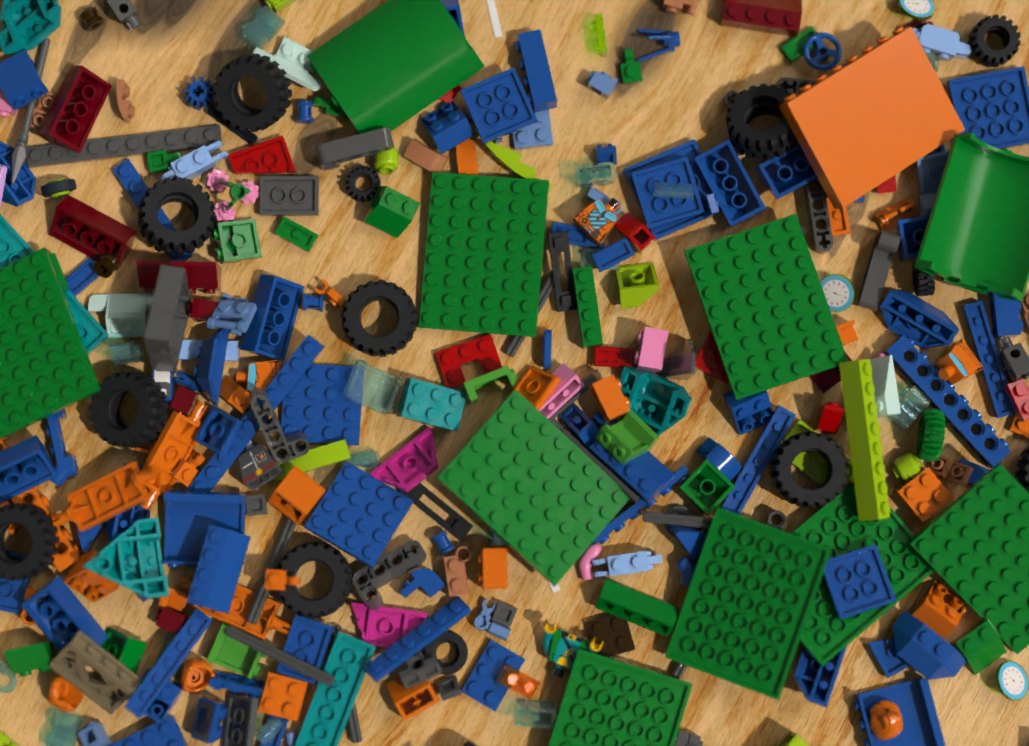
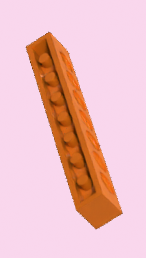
(73, 552)

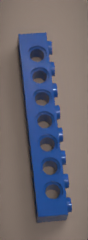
(959, 402)

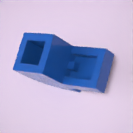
(719, 458)
(426, 579)

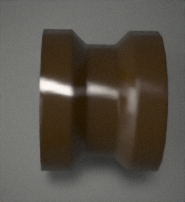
(91, 19)
(106, 265)

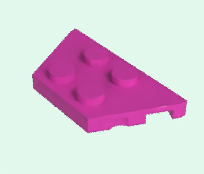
(410, 463)
(386, 624)

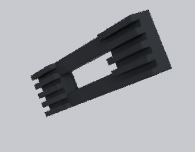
(566, 299)
(458, 527)

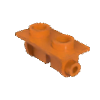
(900, 210)

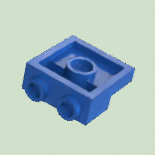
(218, 431)

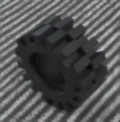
(362, 172)
(922, 282)

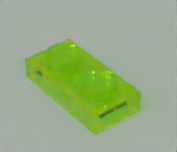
(598, 27)

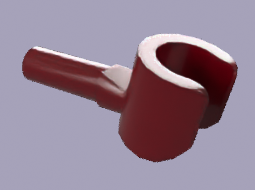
(919, 23)

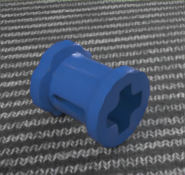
(304, 112)
(313, 302)
(443, 542)

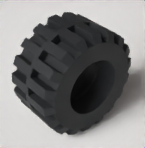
(1004, 30)

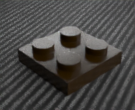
(614, 633)

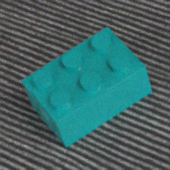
(431, 404)

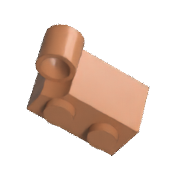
(456, 574)

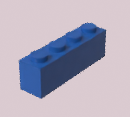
(537, 70)
(1005, 316)

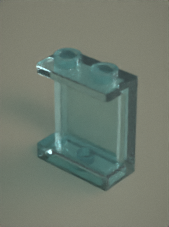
(373, 388)

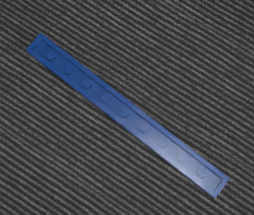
(276, 392)

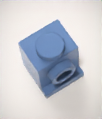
(601, 83)
(94, 735)

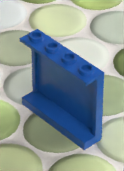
(189, 518)
(917, 710)

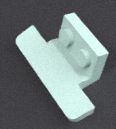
(294, 60)
(124, 312)

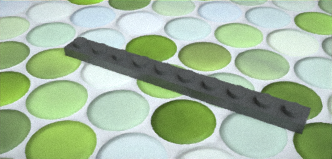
(125, 146)

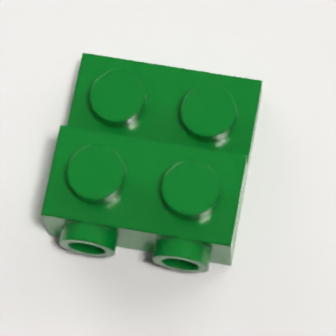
(236, 241)

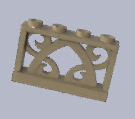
(91, 655)

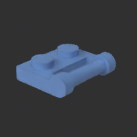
(231, 311)

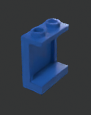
(21, 80)

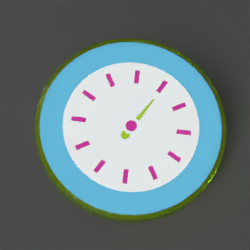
(917, 8)
(838, 292)
(1012, 681)

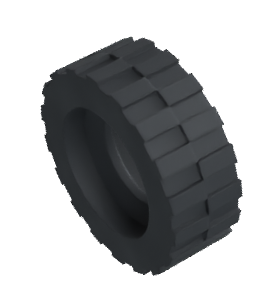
(459, 645)

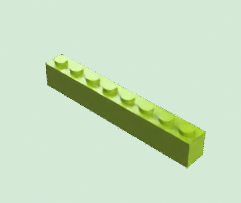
(864, 440)

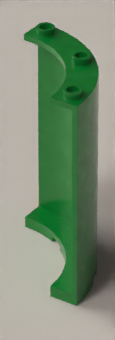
(394, 62)
(980, 221)

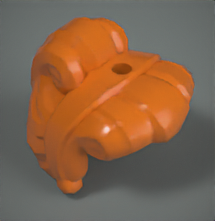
(202, 672)
(64, 695)
(885, 720)

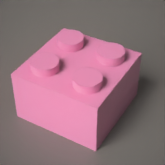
(651, 349)

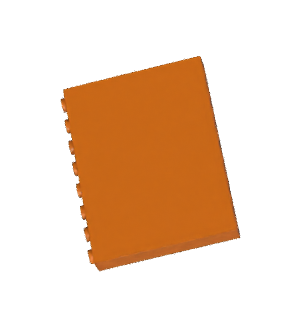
(871, 117)

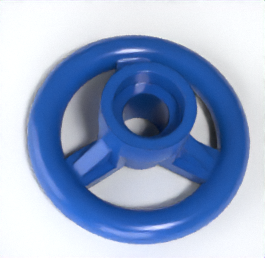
(828, 52)

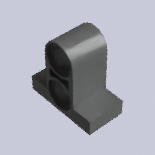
(419, 670)

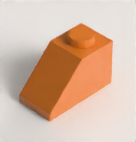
(235, 395)

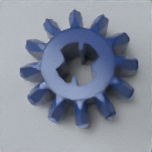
(194, 88)

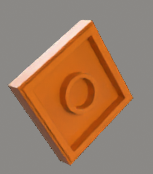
(537, 386)

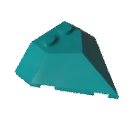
(27, 23)
(654, 398)
(134, 560)

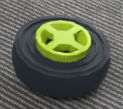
(58, 188)

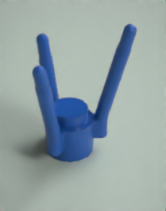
(669, 39)

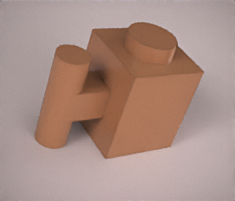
(675, 6)

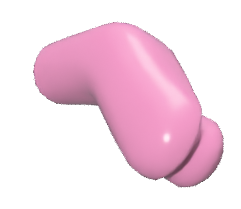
(585, 565)

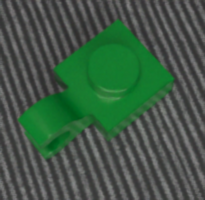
(630, 70)
(330, 107)
(160, 160)

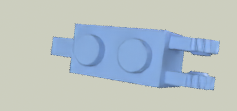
(942, 42)
(195, 163)
(627, 563)

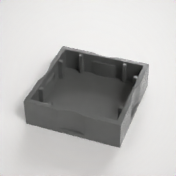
(168, 318)

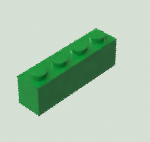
(587, 307)
(637, 608)

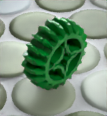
(930, 434)

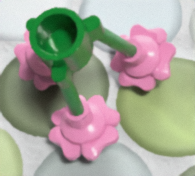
(245, 191)

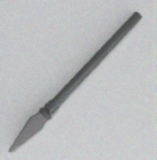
(20, 151)

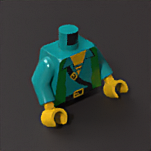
(562, 647)

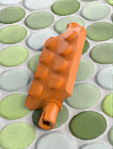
(172, 446)
(107, 497)
(240, 609)

